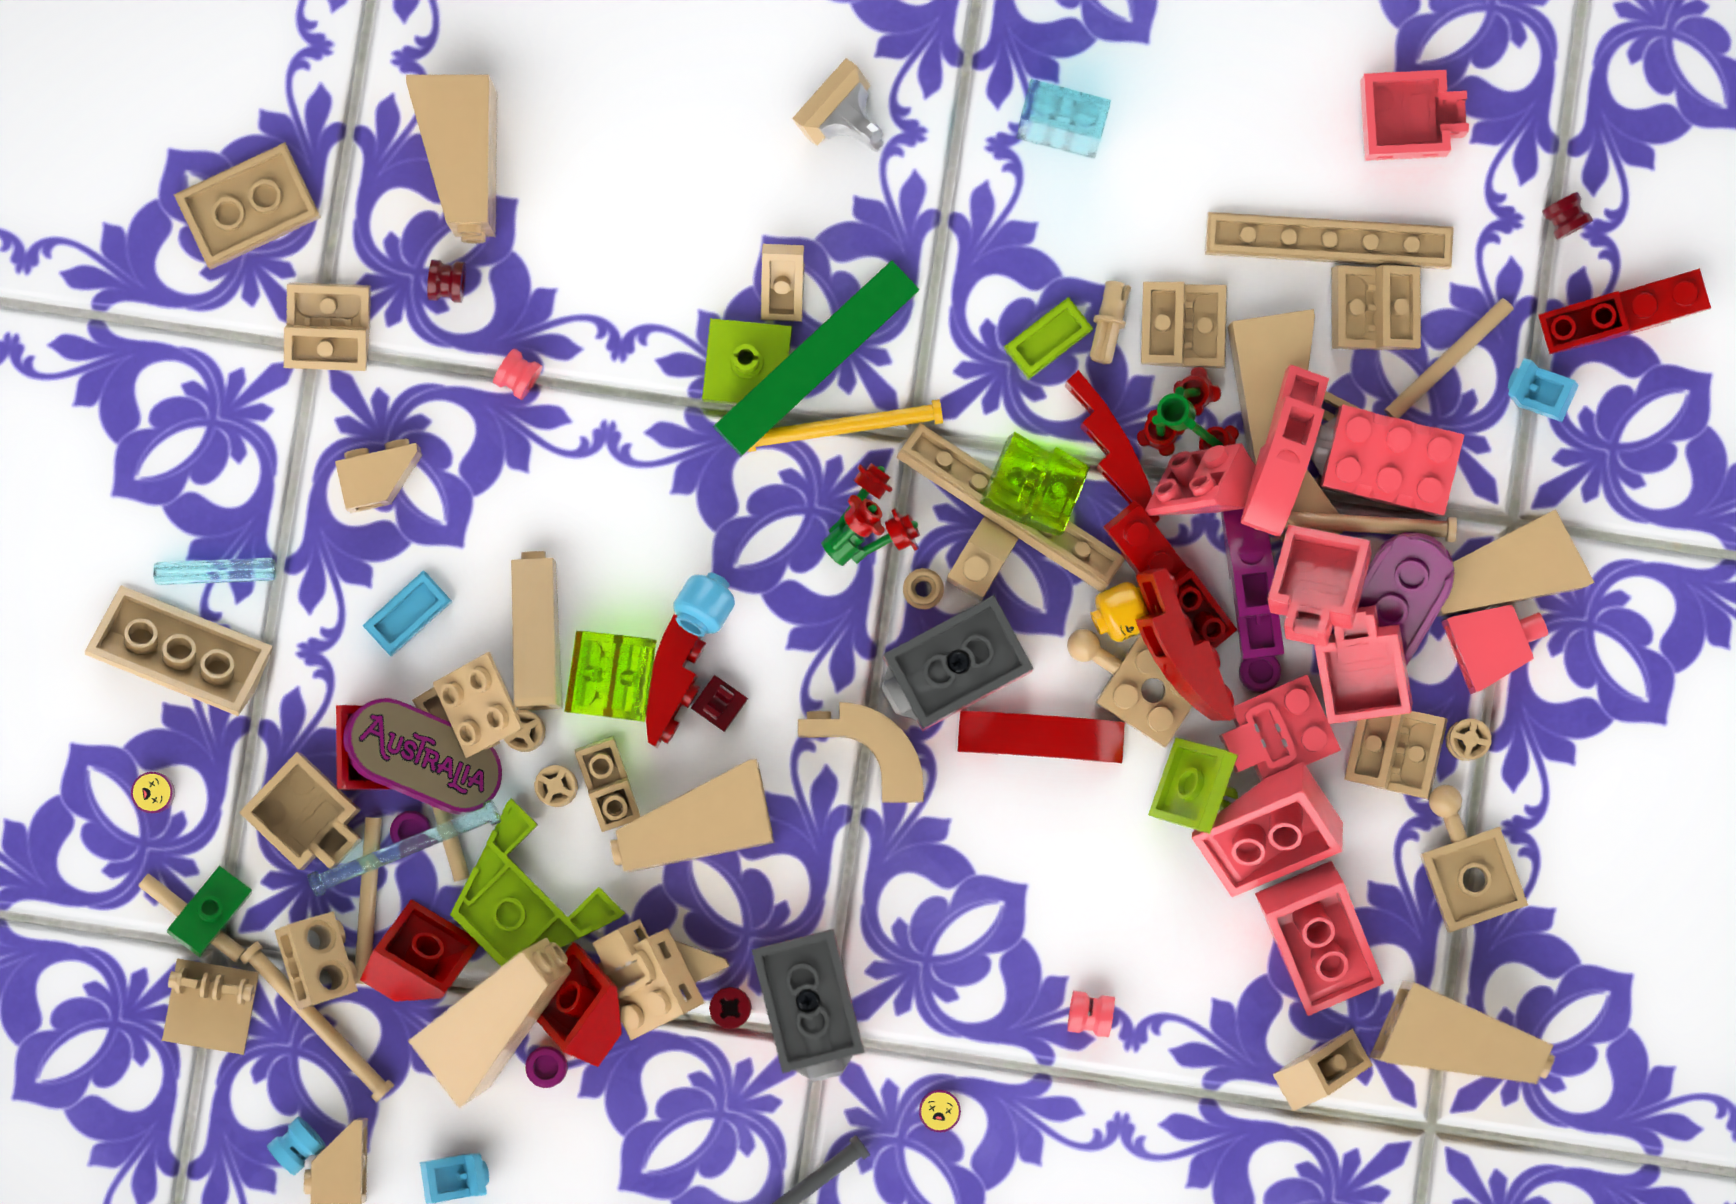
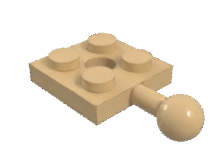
(1123, 691)
(1448, 863)

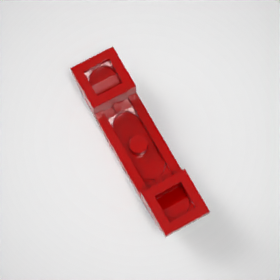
(1041, 736)

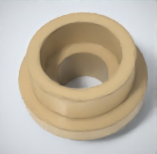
(932, 579)

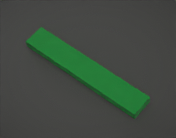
(816, 358)

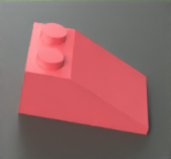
(1272, 831)
(1319, 938)

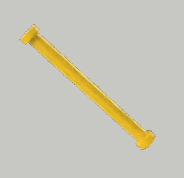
(852, 424)

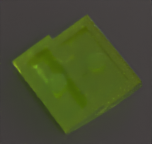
(1035, 485)
(610, 676)

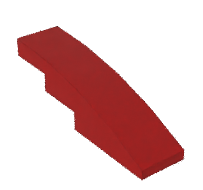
(1121, 464)

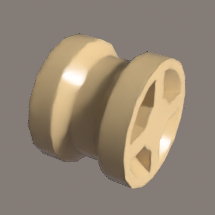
(1476, 740)
(526, 744)
(550, 782)

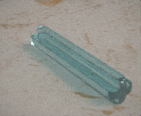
(214, 571)

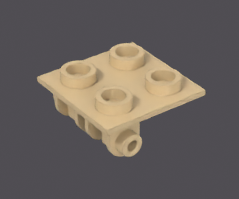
(478, 705)
(210, 1006)

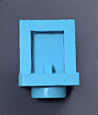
(1541, 390)
(454, 1177)

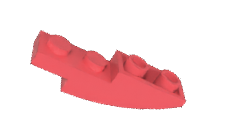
(1286, 452)

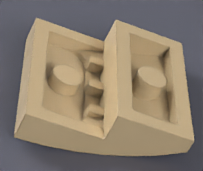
(1376, 307)
(1184, 325)
(327, 326)
(1397, 753)

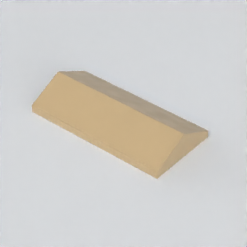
(179, 650)

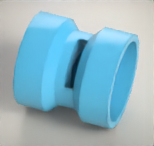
(296, 1146)

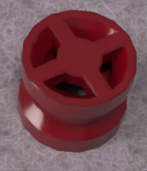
(1567, 216)
(446, 281)
(734, 1003)

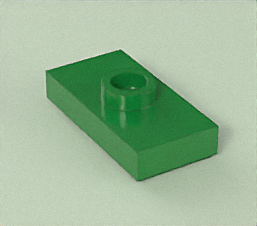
(209, 911)

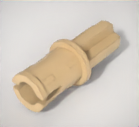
(1109, 321)

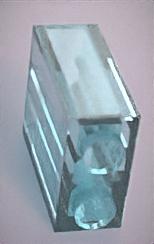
(1063, 118)

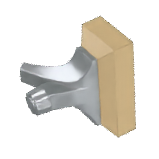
(840, 109)

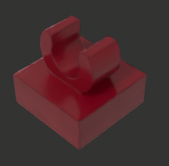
(719, 703)

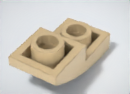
(607, 784)

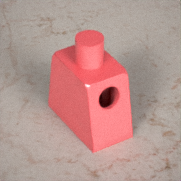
(1492, 643)

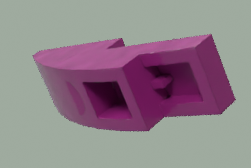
(1251, 576)

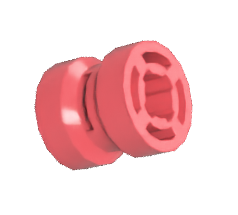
(1100, 1010)

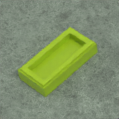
(1048, 338)

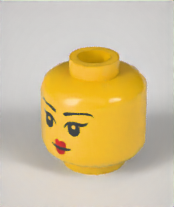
(1118, 610)

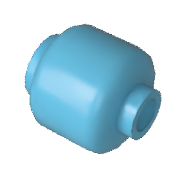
(704, 604)

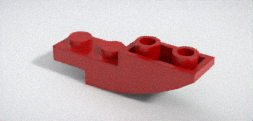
(1624, 312)
(1146, 549)
(1186, 663)
(671, 682)

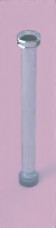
(404, 848)

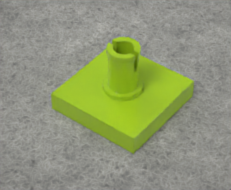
(741, 357)
(1194, 785)

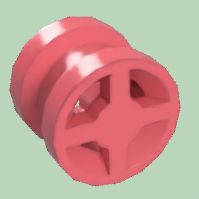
(517, 374)

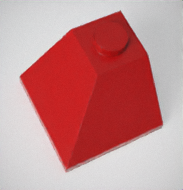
(418, 956)
(584, 1010)

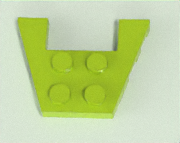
(508, 910)

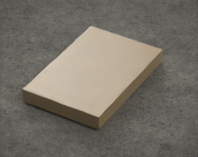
(247, 206)

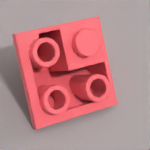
(1204, 482)

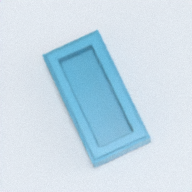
(407, 613)

